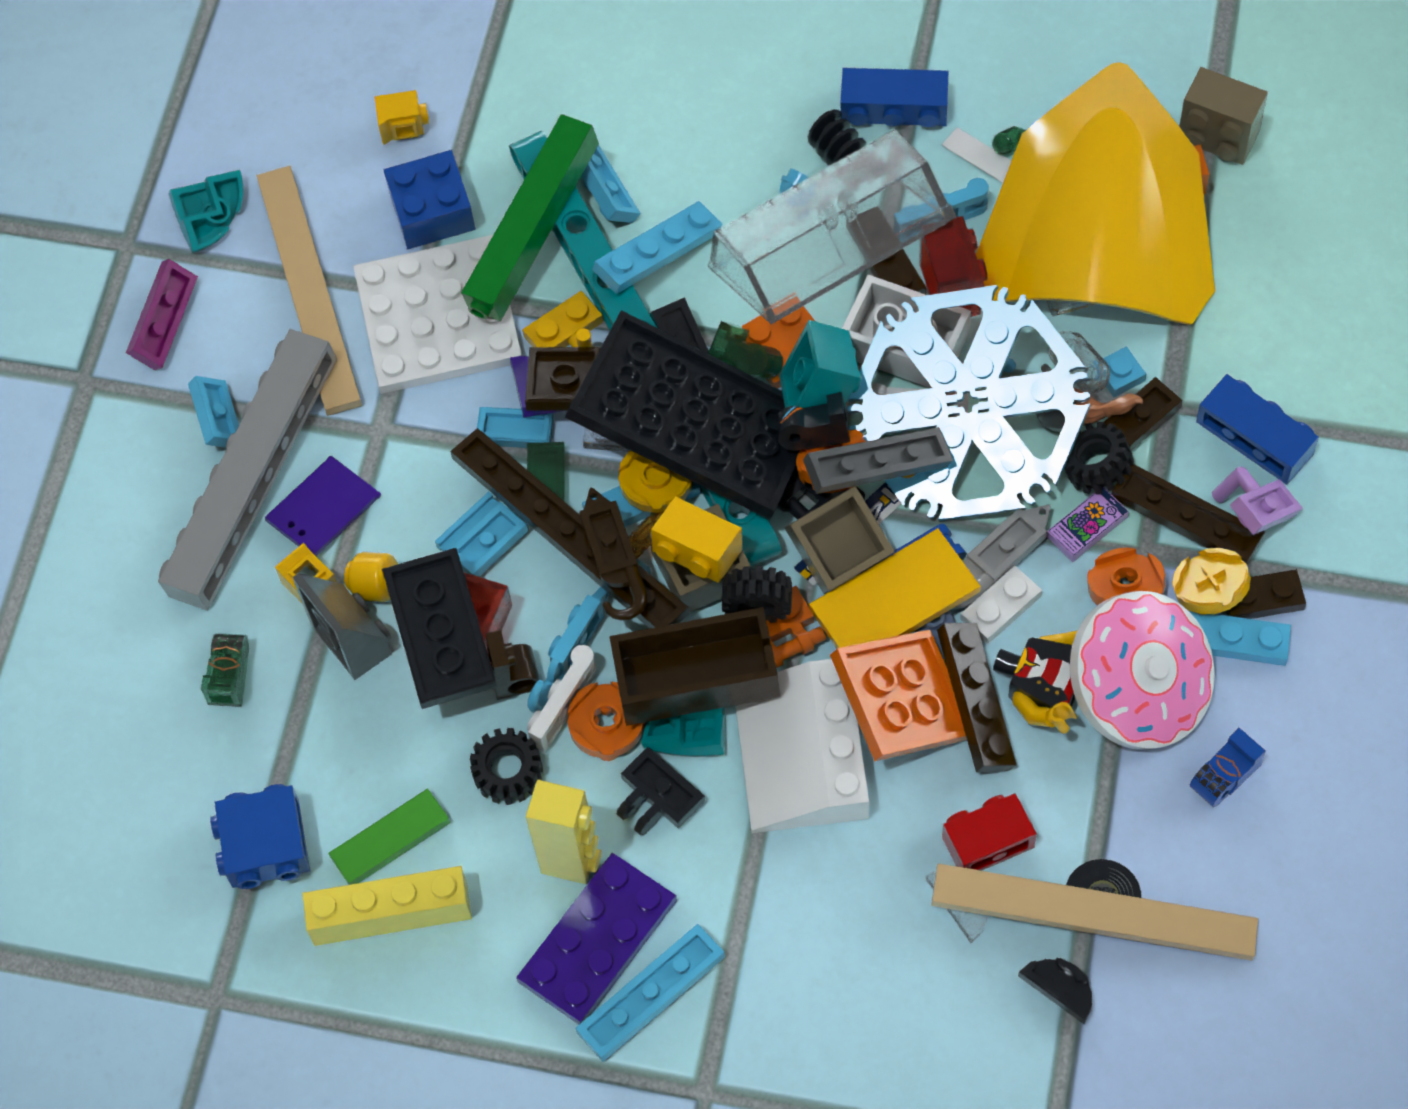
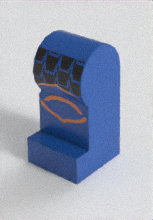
(1228, 768)

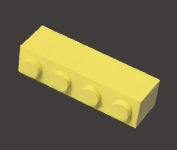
(563, 832)
(387, 905)

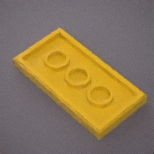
(896, 594)

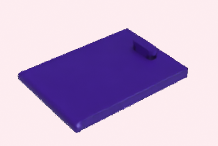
(322, 506)

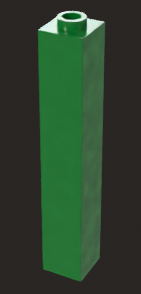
(530, 218)

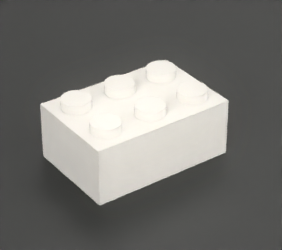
(882, 297)

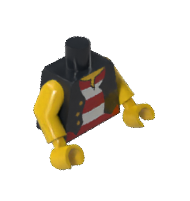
(1041, 680)

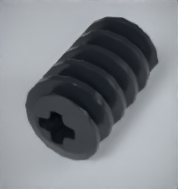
(834, 137)

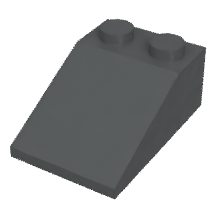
(344, 624)

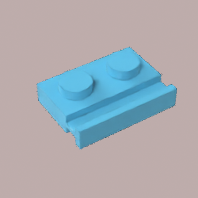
(482, 534)

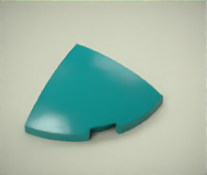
(207, 208)
(688, 734)

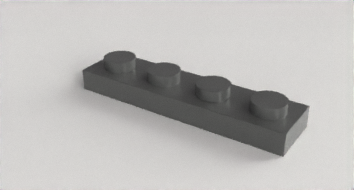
(877, 460)

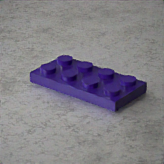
(596, 939)

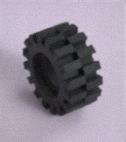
(1106, 471)
(757, 589)
(499, 745)

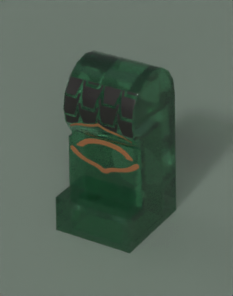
(752, 358)
(226, 670)

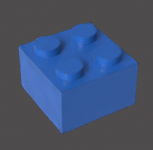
(429, 199)

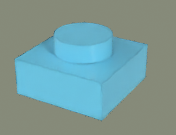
(1124, 372)

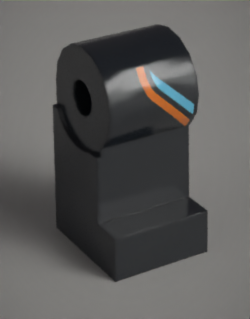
(814, 425)

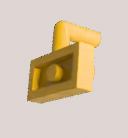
(565, 324)

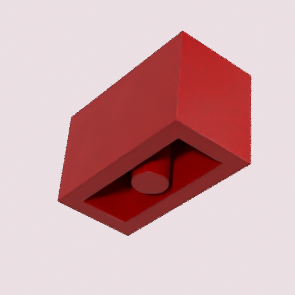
(989, 833)

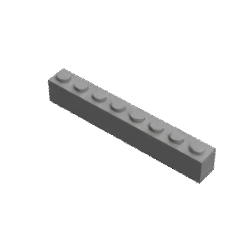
(247, 469)

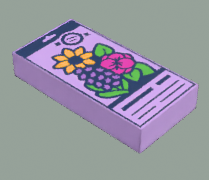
(1087, 524)

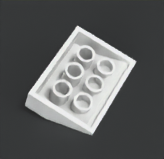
(803, 753)

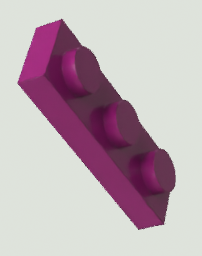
(161, 314)

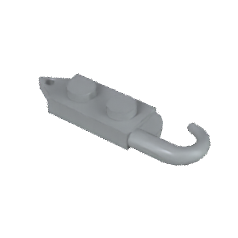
(1006, 547)

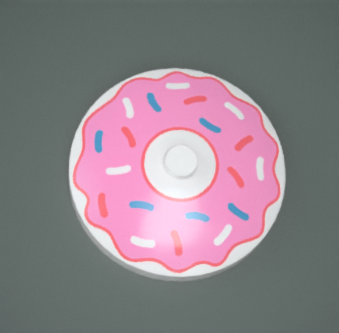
(1142, 670)

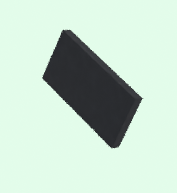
(439, 628)

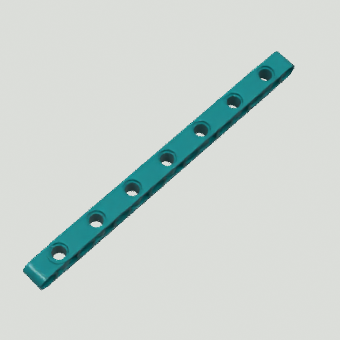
(582, 250)

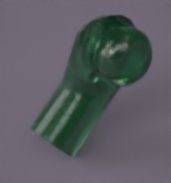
(1007, 140)

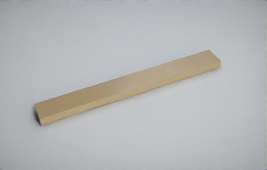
(307, 283)
(1095, 912)

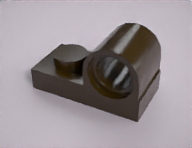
(512, 666)

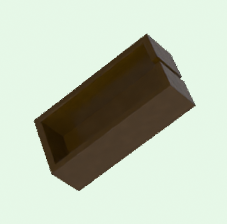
(695, 666)

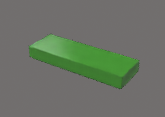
(389, 837)

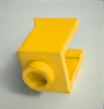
(400, 116)
(296, 562)

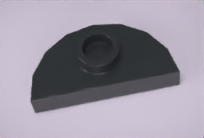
(1062, 984)

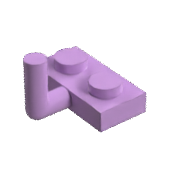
(1259, 506)

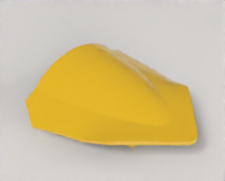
(1104, 206)

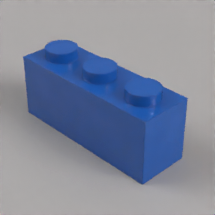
(894, 96)
(1257, 428)

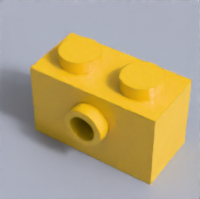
(696, 540)

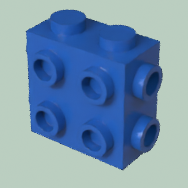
(260, 837)

